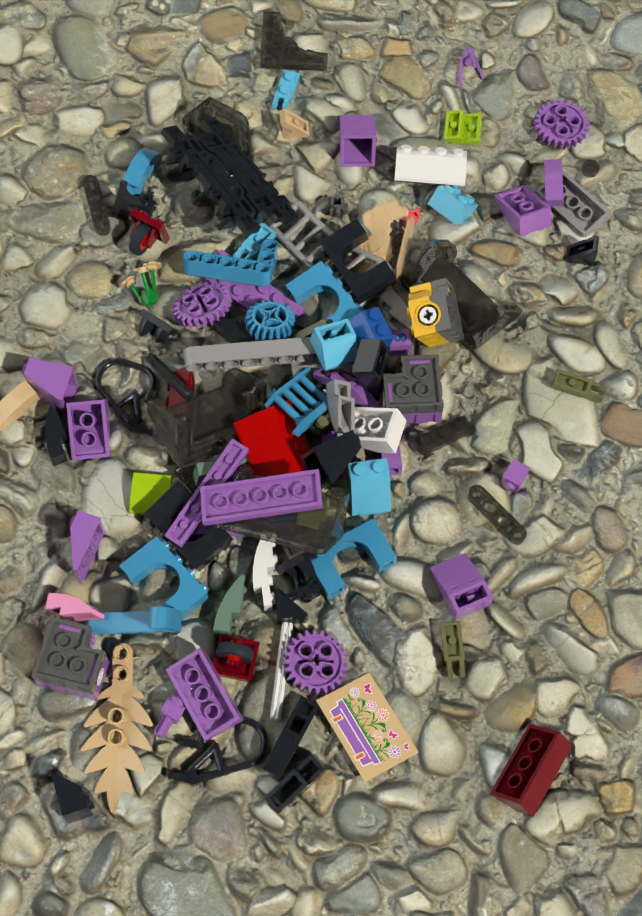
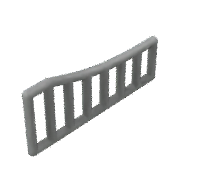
(320, 226)

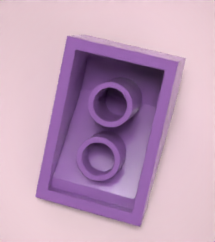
(524, 210)
(89, 429)
(85, 539)

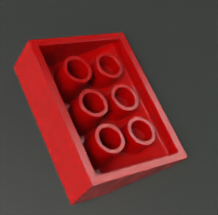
(272, 442)

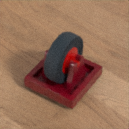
(146, 232)
(236, 658)

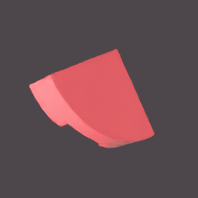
(415, 213)

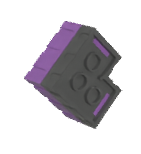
(415, 389)
(69, 661)

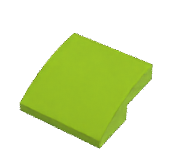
(463, 128)
(147, 490)

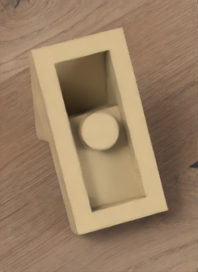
(293, 125)

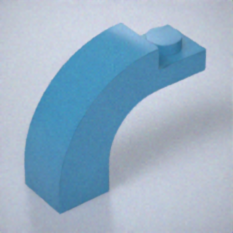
(141, 166)

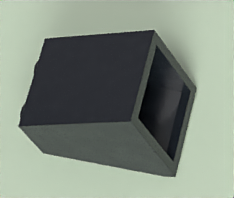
(332, 457)

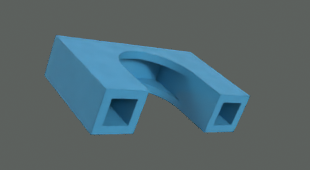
(318, 280)
(365, 537)
(156, 556)

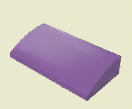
(204, 694)

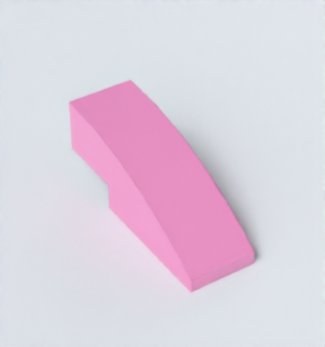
(71, 608)

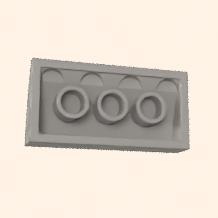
(579, 207)

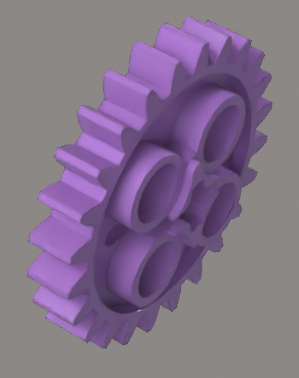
(561, 124)
(189, 310)
(317, 680)

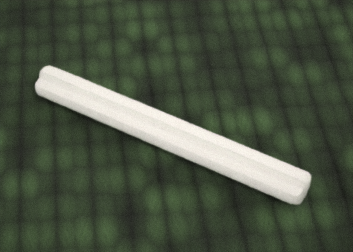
(280, 676)

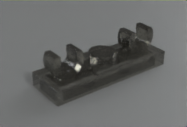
(443, 435)

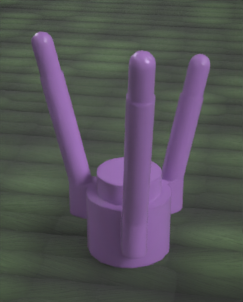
(469, 59)

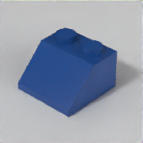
(371, 325)

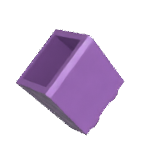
(357, 140)
(52, 382)

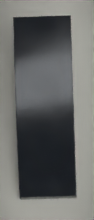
(55, 436)
(296, 783)

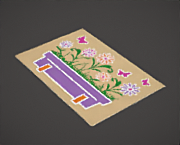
(367, 727)

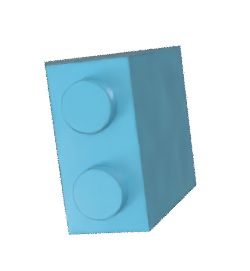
(369, 487)

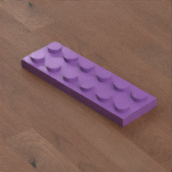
(247, 295)
(261, 497)

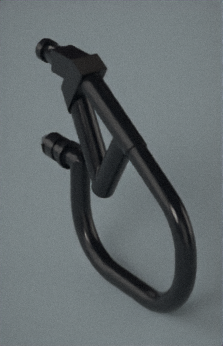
(132, 424)
(214, 749)

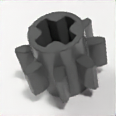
(336, 206)

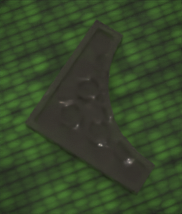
(282, 52)

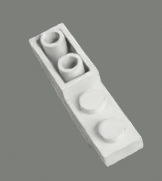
(264, 565)

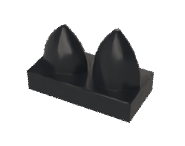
(148, 323)

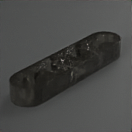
(96, 205)
(494, 516)

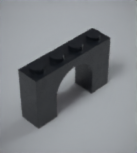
(361, 285)
(197, 552)

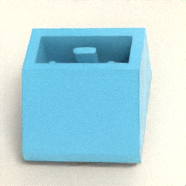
(452, 203)
(335, 344)

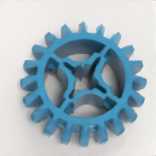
(269, 321)

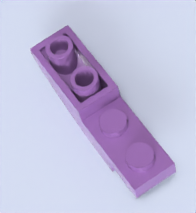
(358, 391)

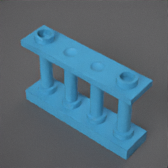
(310, 415)

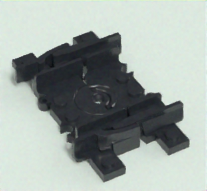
(228, 176)

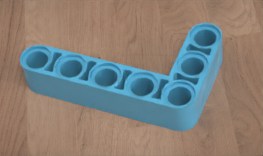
(234, 268)
(155, 620)

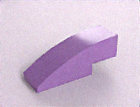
(553, 182)

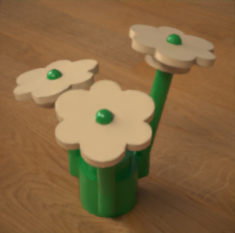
(149, 296)

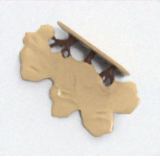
(379, 243)

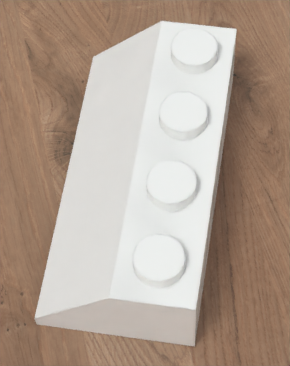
(430, 165)

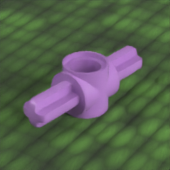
(170, 714)

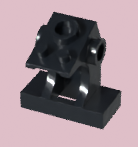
(126, 202)
(297, 567)

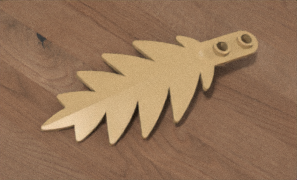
(118, 731)

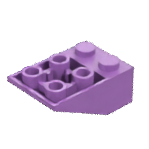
(461, 586)

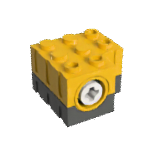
(434, 313)

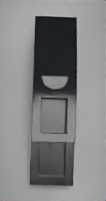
(232, 331)
(290, 737)

